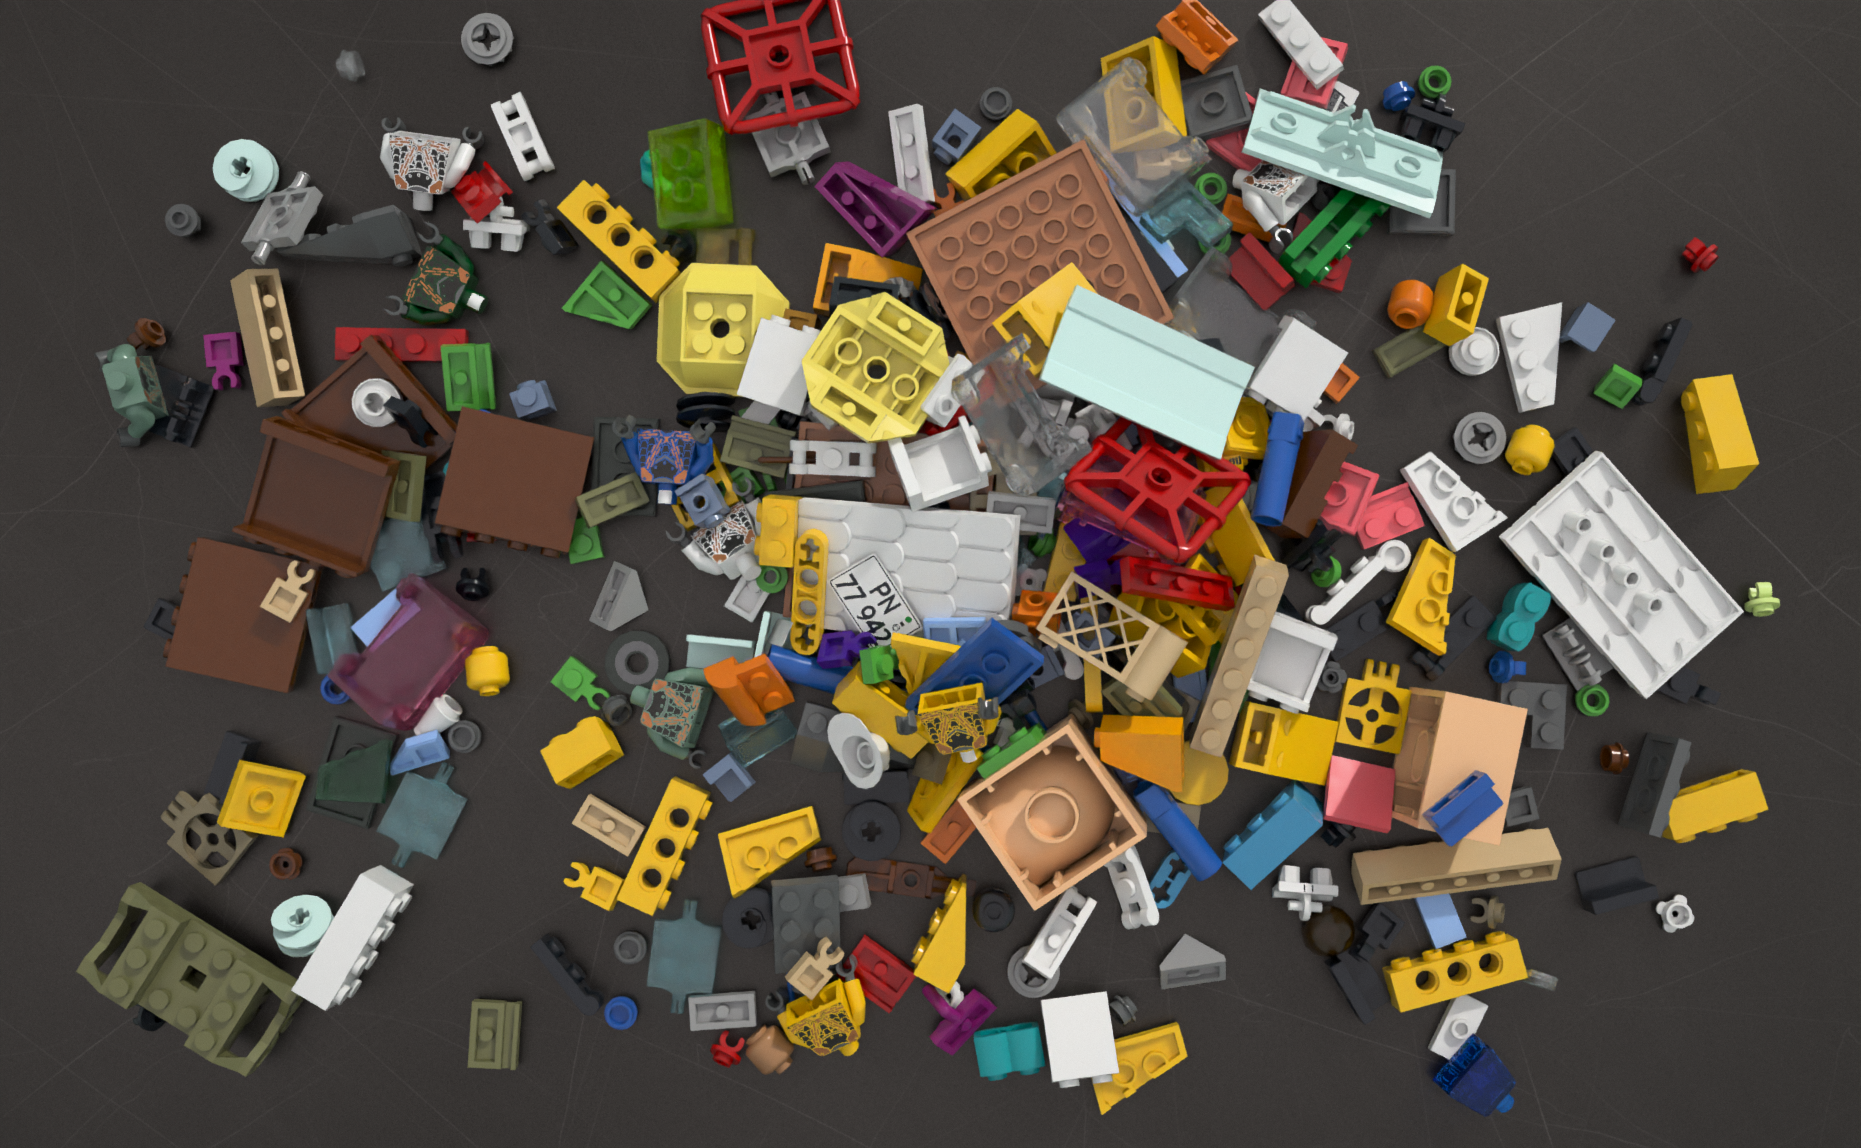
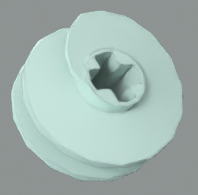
(233, 160)
(300, 924)

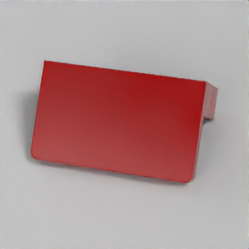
(1259, 273)

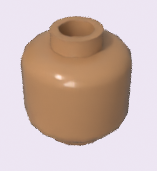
(769, 1049)

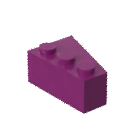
(873, 206)

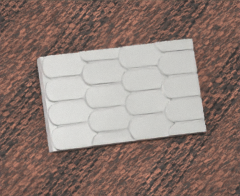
(937, 557)
(1621, 574)

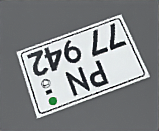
(874, 600)

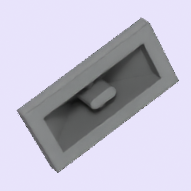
(619, 599)
(1191, 964)

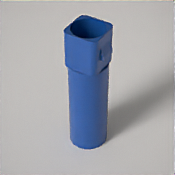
(1277, 468)
(805, 669)
(1177, 830)

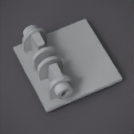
(1576, 654)

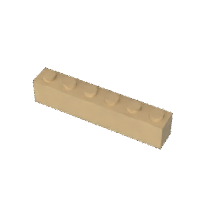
(1238, 655)
(1446, 869)

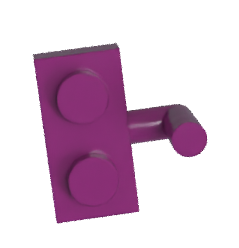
(958, 1022)

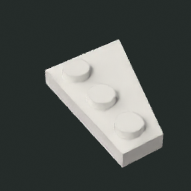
(1531, 354)
(1449, 503)

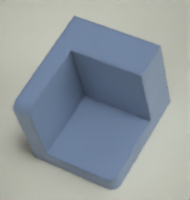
(1587, 327)
(729, 777)

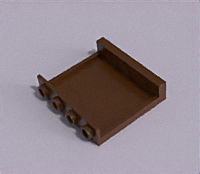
(331, 411)
(513, 482)
(318, 497)
(221, 620)

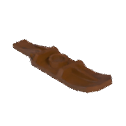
(889, 877)

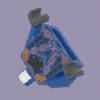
(667, 456)

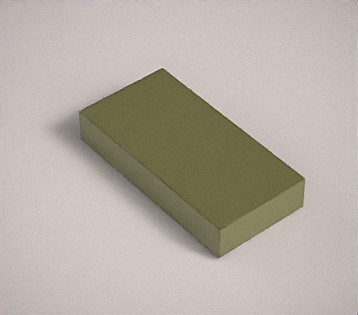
(1406, 350)

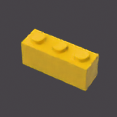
(876, 708)
(1714, 804)

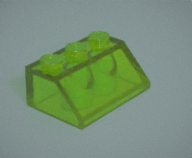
(690, 175)

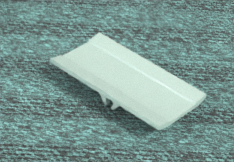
(1344, 152)
(1145, 372)

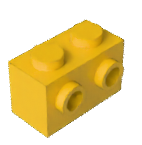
(1456, 305)
(778, 530)
(581, 752)

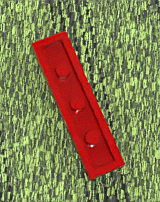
(408, 344)
(1176, 584)

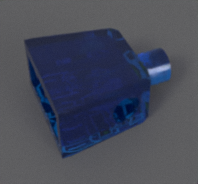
(1477, 1078)

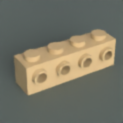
(267, 337)

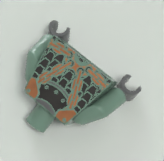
(132, 390)
(675, 711)

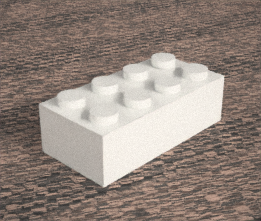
(353, 937)

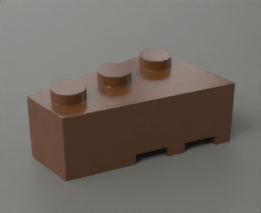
(1315, 469)

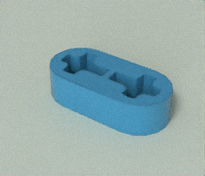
(1175, 883)

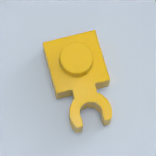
(599, 886)

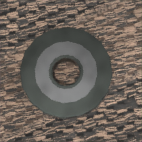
(622, 649)

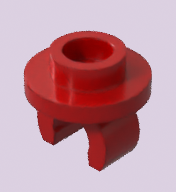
(1700, 255)
(724, 1054)

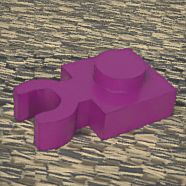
(224, 353)

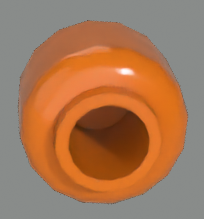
(1410, 304)

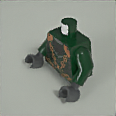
(440, 285)

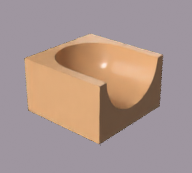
(1444, 744)
(1054, 813)

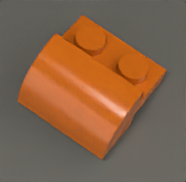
(1196, 35)
(749, 688)

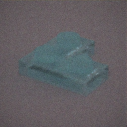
(1187, 210)

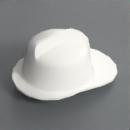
(858, 750)

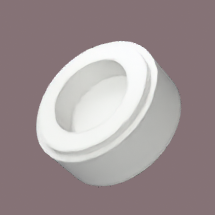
(1394, 554)

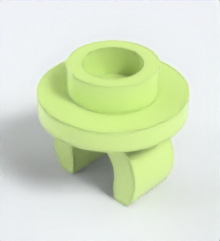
(1761, 600)

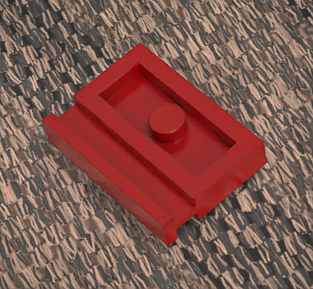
(480, 192)
(880, 973)

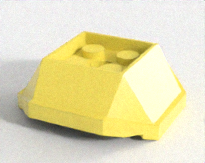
(692, 308)
(870, 334)

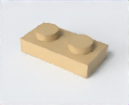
(609, 825)

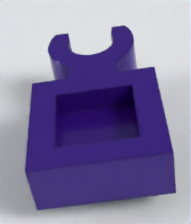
(1099, 574)
(840, 647)

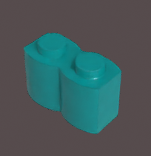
(1520, 610)
(1009, 1050)

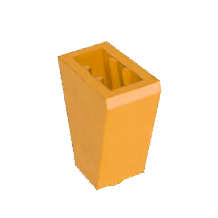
(1144, 747)

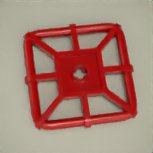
(770, 76)
(1164, 498)

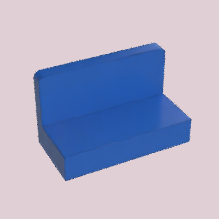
(1463, 808)

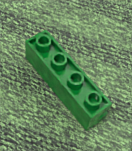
(1330, 236)

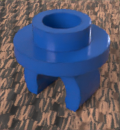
(1503, 667)

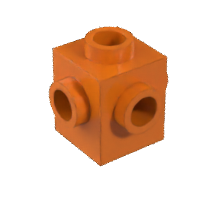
(1032, 609)

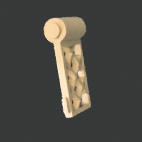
(1150, 660)

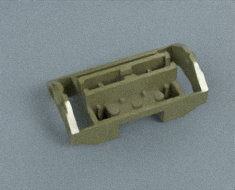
(159, 977)

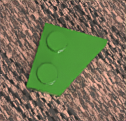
(608, 299)

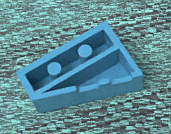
(1274, 834)

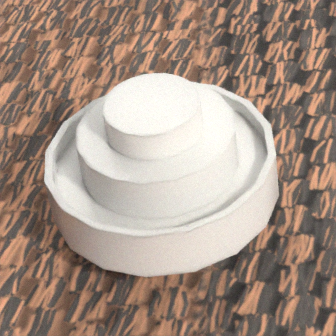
(1475, 354)
(369, 401)

